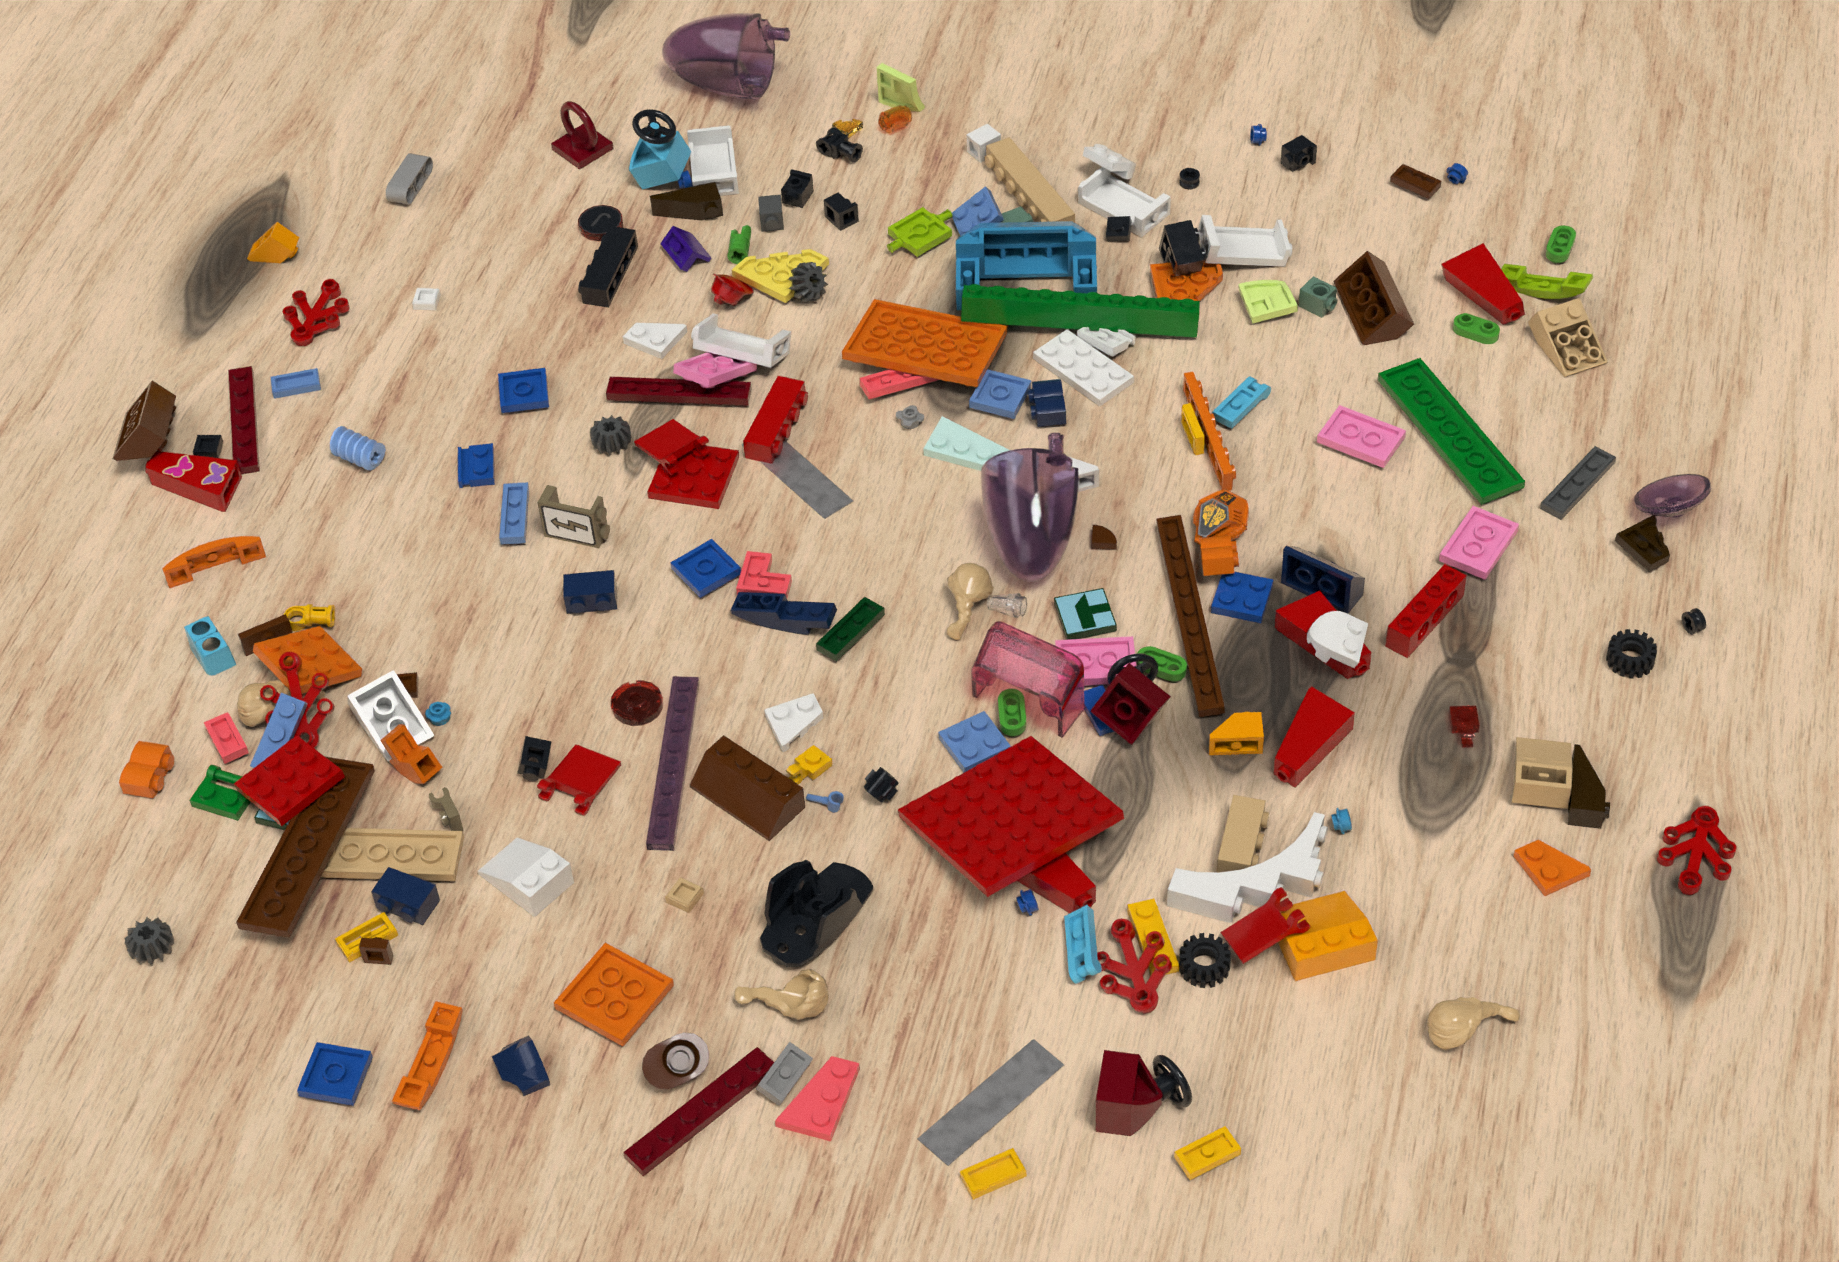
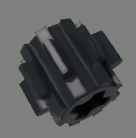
(881, 784)

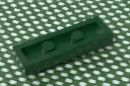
(850, 629)

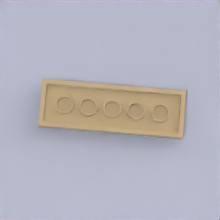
(420, 853)

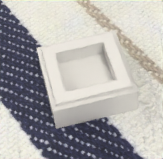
(426, 299)

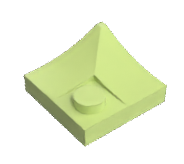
(897, 89)
(1267, 299)

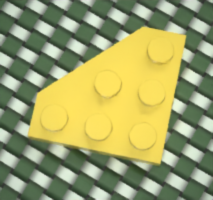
(772, 273)

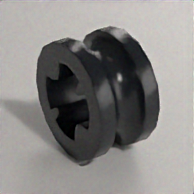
(1189, 178)
(1693, 621)

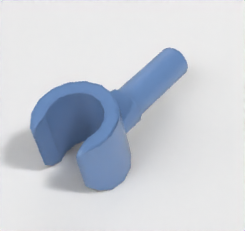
(830, 801)

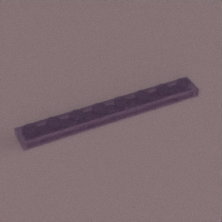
(673, 764)

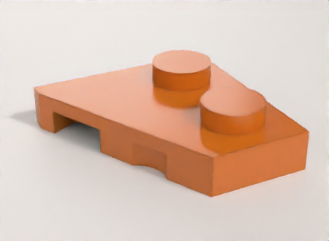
(1550, 867)

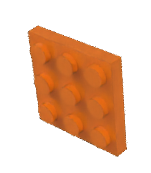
(318, 655)
(614, 994)

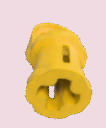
(311, 615)

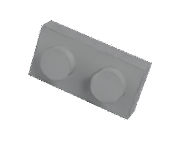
(784, 1073)

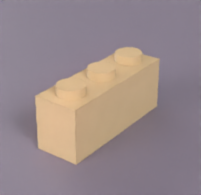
(1242, 834)

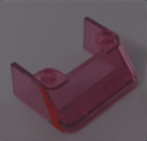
(1034, 667)

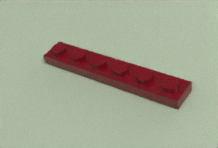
(677, 391)
(244, 419)
(698, 1112)

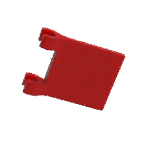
(670, 443)
(581, 775)
(1264, 927)

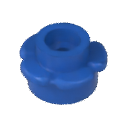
(1258, 134)
(1457, 173)
(685, 180)
(1027, 902)

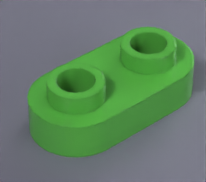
(1560, 244)
(1476, 328)
(1166, 663)
(1012, 717)

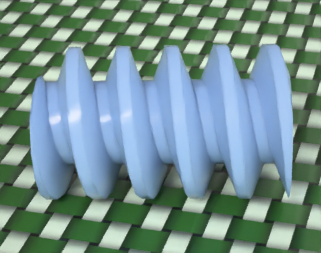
(356, 448)

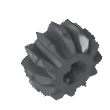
(808, 281)
(610, 435)
(149, 940)

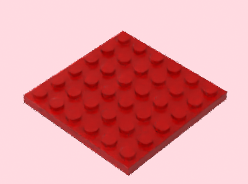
(1010, 815)

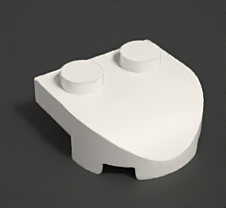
(1110, 160)
(1338, 637)

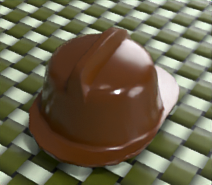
(675, 1060)

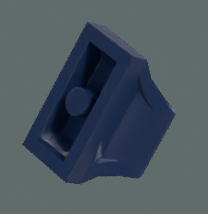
(522, 1066)

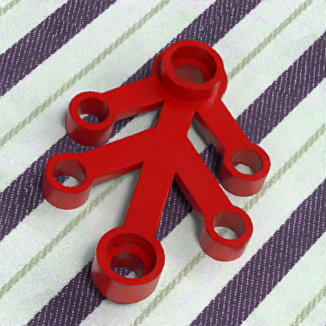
(304, 334)
(296, 692)
(1698, 846)
(1135, 968)

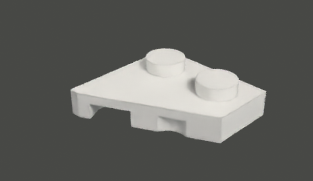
(654, 338)
(793, 719)

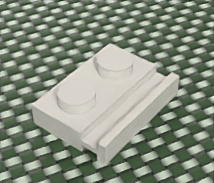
(1106, 340)

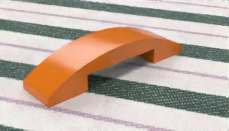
(212, 554)
(431, 1058)

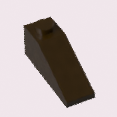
(691, 203)
(1587, 794)

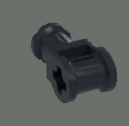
(839, 145)

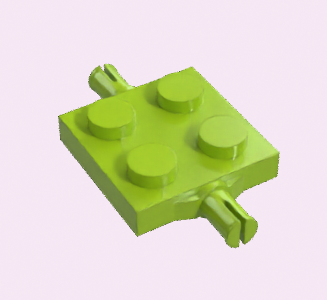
(920, 231)

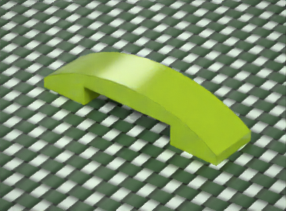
(1546, 286)

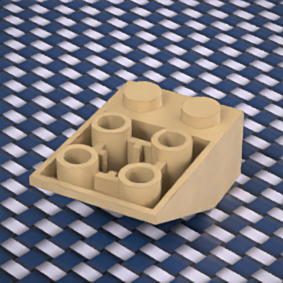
(1568, 337)
(1542, 773)

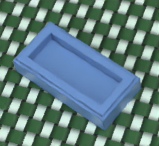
(295, 383)

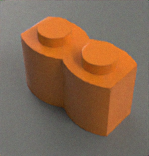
(1218, 555)
(146, 769)

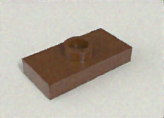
(1415, 181)
(274, 628)

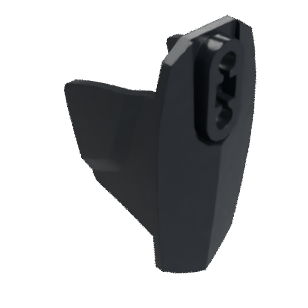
(812, 906)

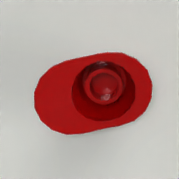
(729, 289)

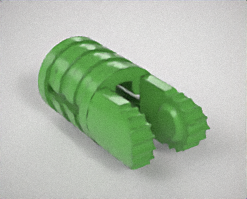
(739, 244)

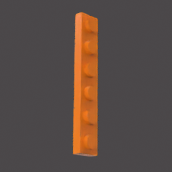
(1212, 438)

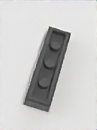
(1578, 483)

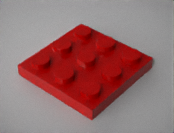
(700, 479)
(289, 780)

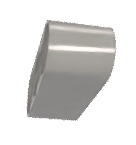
(409, 178)

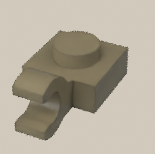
(449, 813)

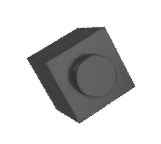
(771, 213)

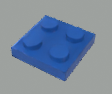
(523, 390)
(706, 568)
(1242, 596)
(334, 1073)

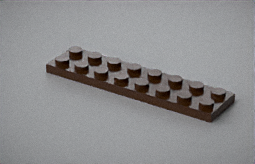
(304, 854)

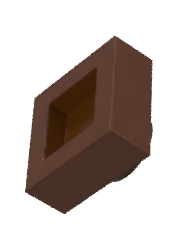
(376, 951)

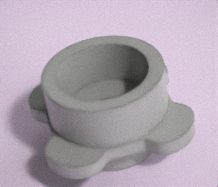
(910, 417)

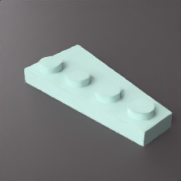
(960, 445)

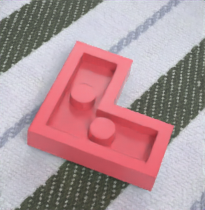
(757, 578)

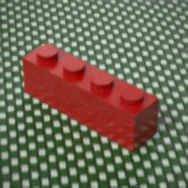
(775, 419)

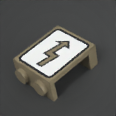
(571, 522)

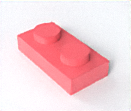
(226, 737)

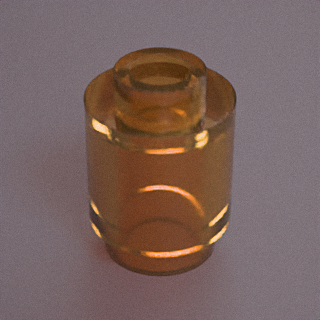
(894, 118)

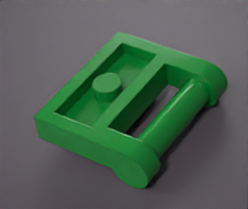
(217, 798)

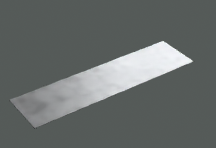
(808, 482)
(990, 1102)

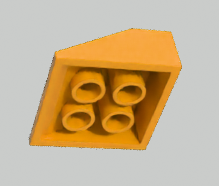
(1337, 937)

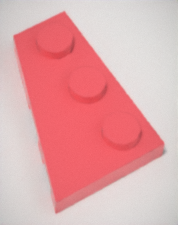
(821, 1101)

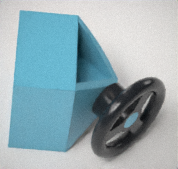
(659, 151)

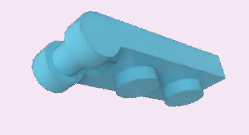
(1241, 402)
(1081, 944)

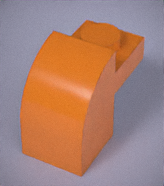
(408, 758)

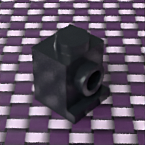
(1298, 153)
(797, 188)
(840, 211)
(534, 758)

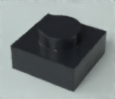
(1118, 228)
(208, 445)

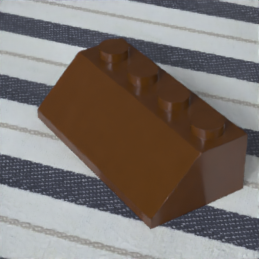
(1373, 300)
(146, 424)
(747, 788)

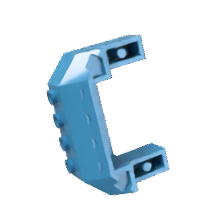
(1026, 251)

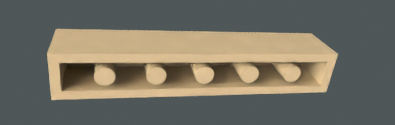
(1026, 182)

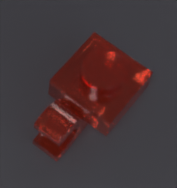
(1464, 721)

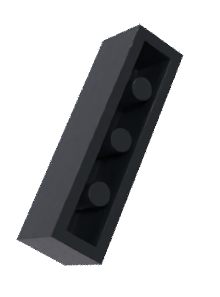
(608, 266)

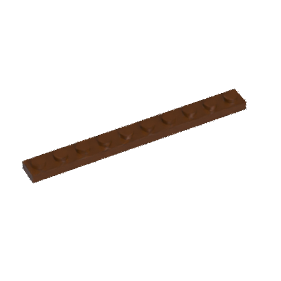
(1190, 616)

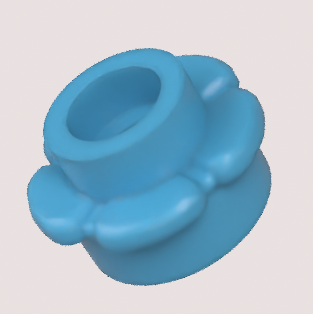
(438, 713)
(1342, 820)

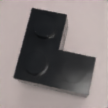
(1181, 248)

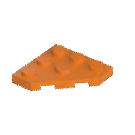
(1188, 286)

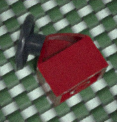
(1131, 698)
(1130, 1094)

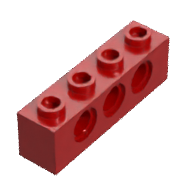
(1425, 611)

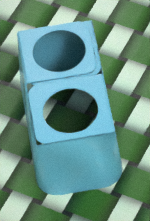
(211, 661)

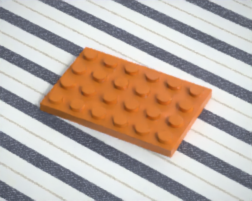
(924, 343)

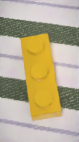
(1145, 919)

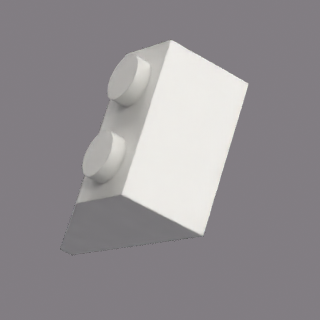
(383, 707)
(528, 874)

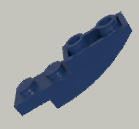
(778, 613)

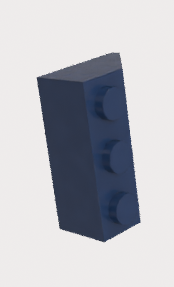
(1312, 574)

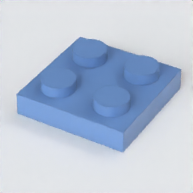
(976, 210)
(1000, 394)
(973, 741)

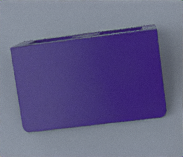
(683, 248)

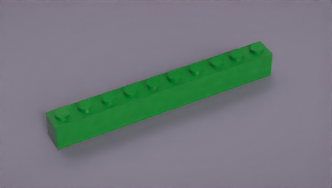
(1080, 310)

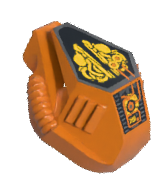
(1221, 515)

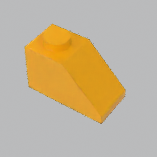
(274, 245)
(1238, 735)

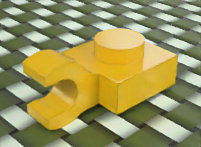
(810, 763)

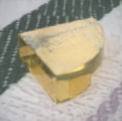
(849, 127)

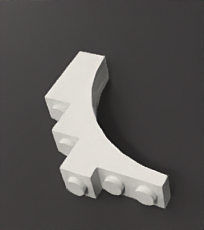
(1225, 892)

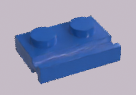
(476, 465)

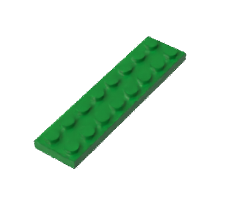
(1451, 431)

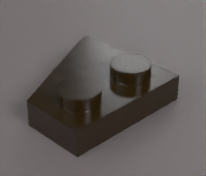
(1644, 543)

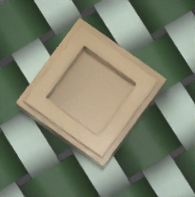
(684, 895)

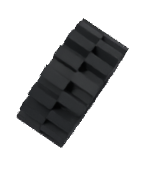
(1628, 664)
(1200, 973)

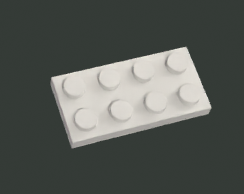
(1083, 367)

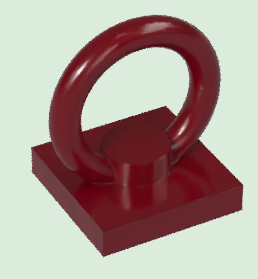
(583, 143)

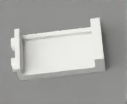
(713, 158)
(1116, 198)
(1244, 245)
(740, 346)

